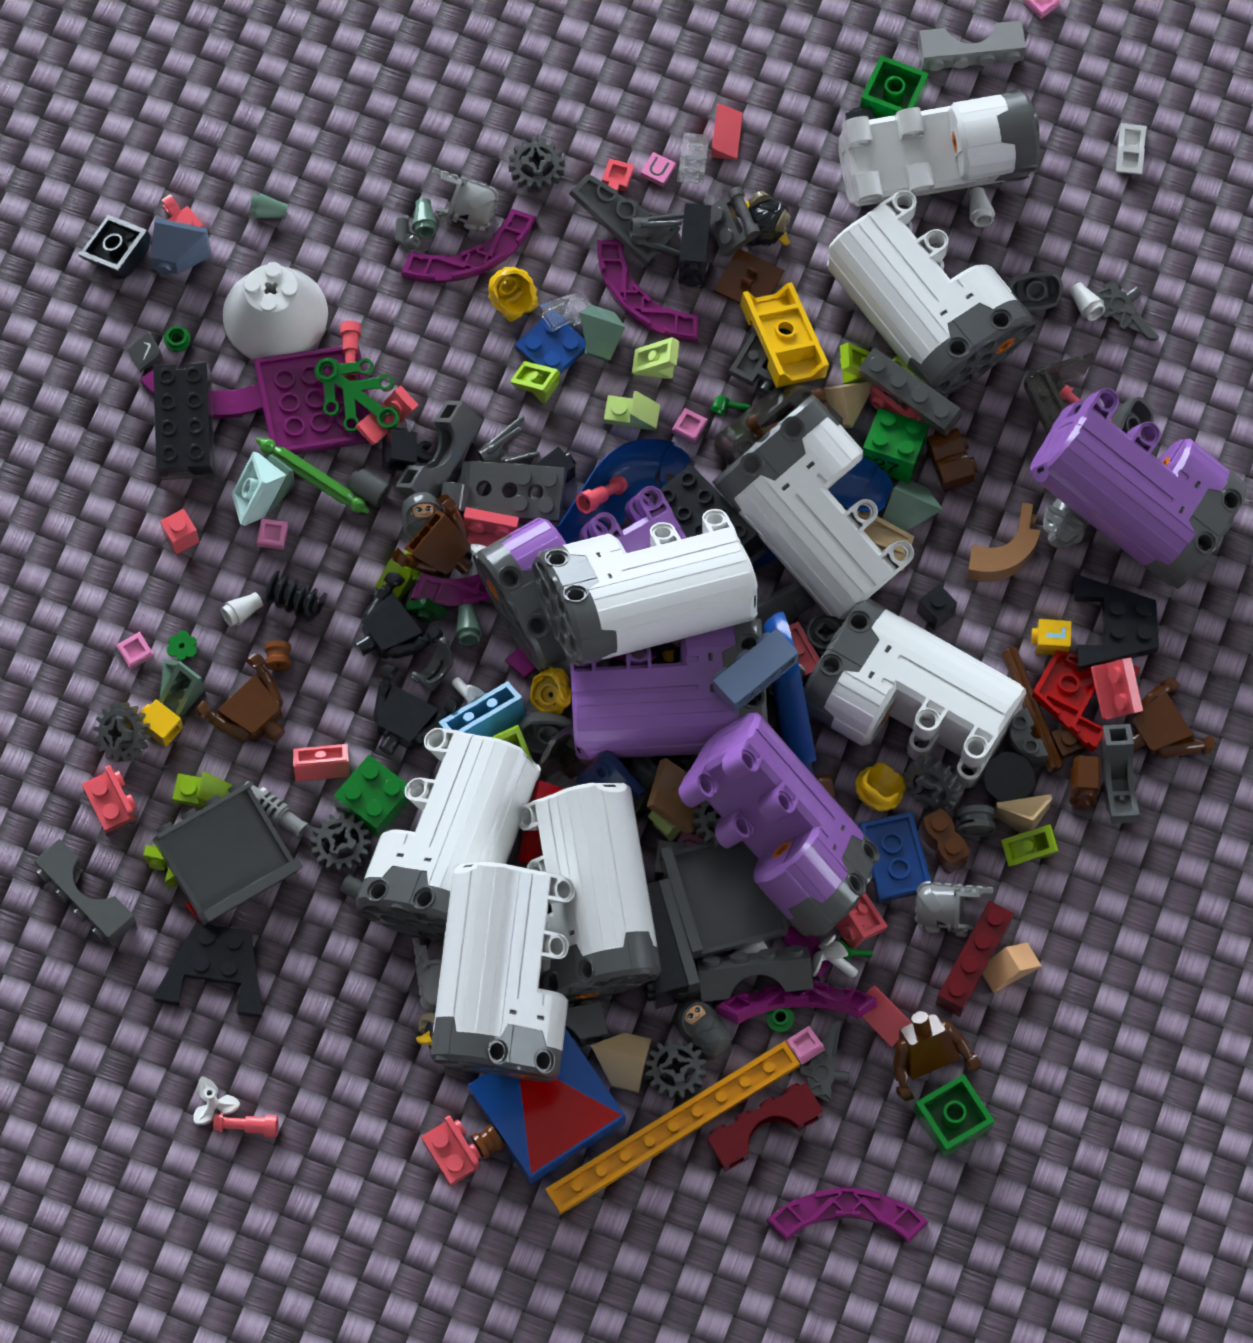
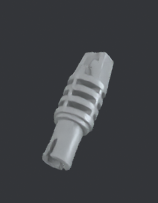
(279, 812)

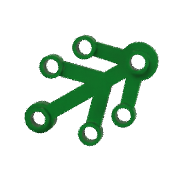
(354, 391)

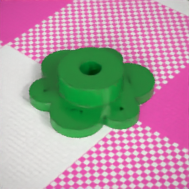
(182, 639)

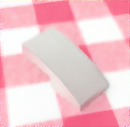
(1130, 149)

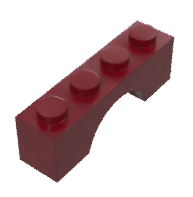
(974, 958)
(796, 1108)

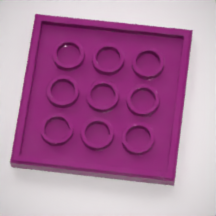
(295, 401)

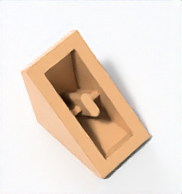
(1010, 965)

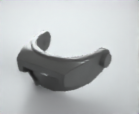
(442, 655)

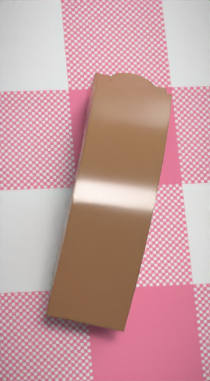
(1002, 562)

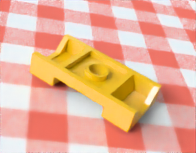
(792, 356)

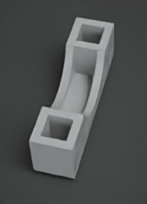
(942, 51)

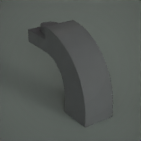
(1117, 773)

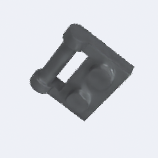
(726, 224)

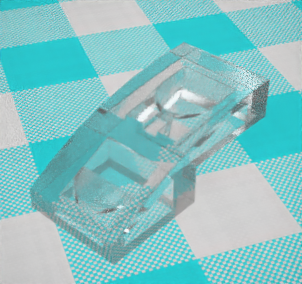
(693, 158)
(564, 310)

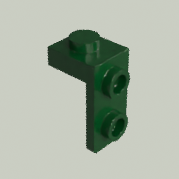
(424, 608)

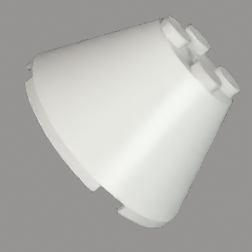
(275, 312)

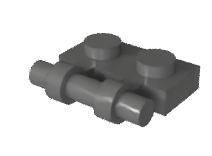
(750, 364)

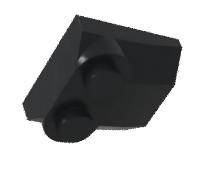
(117, 247)

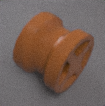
(277, 655)
(487, 1141)

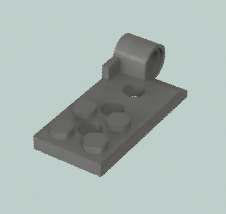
(502, 475)

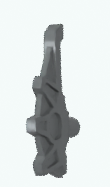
(1121, 308)
(822, 1069)

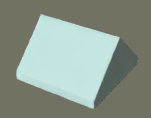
(256, 489)

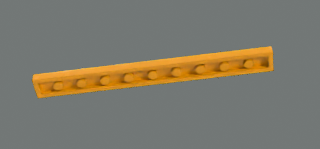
(672, 1127)

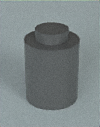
(369, 487)

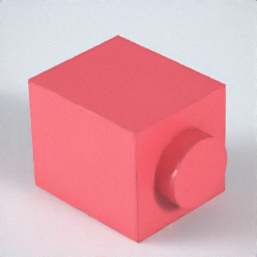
(179, 531)

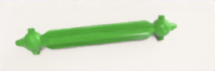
(314, 476)

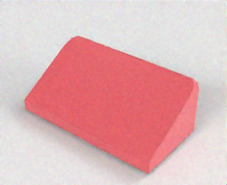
(726, 133)
(321, 762)
(885, 1018)

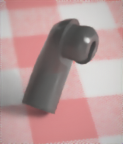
(405, 239)

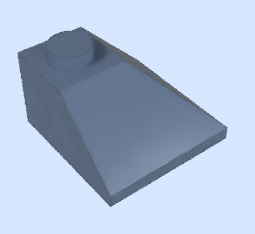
(178, 246)

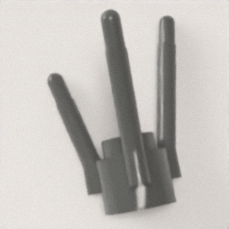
(642, 228)
(493, 452)

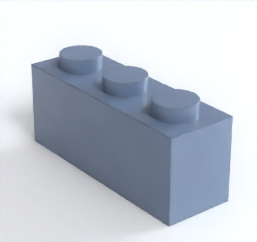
(755, 670)

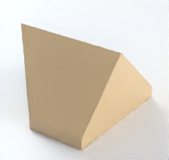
(848, 400)
(1023, 813)
(623, 1060)

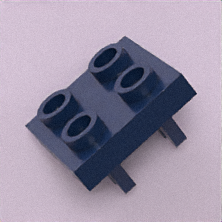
(609, 769)

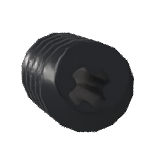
(293, 598)

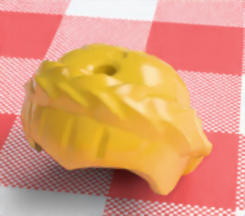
(512, 292)
(551, 681)
(880, 787)

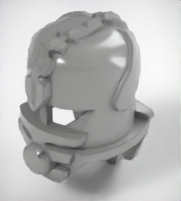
(468, 199)
(1063, 525)
(945, 904)
(428, 976)

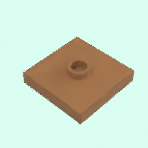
(666, 799)

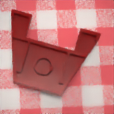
(1066, 695)

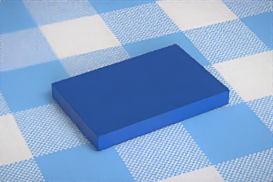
(901, 857)

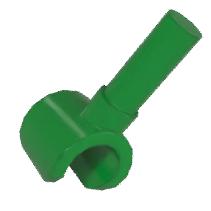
(722, 403)
(852, 952)

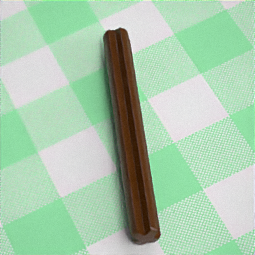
(1040, 728)

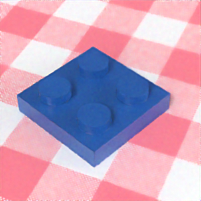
(551, 348)

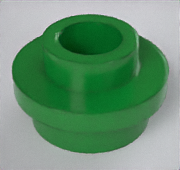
(177, 332)
(780, 1027)

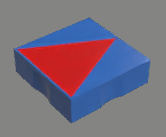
(549, 1120)

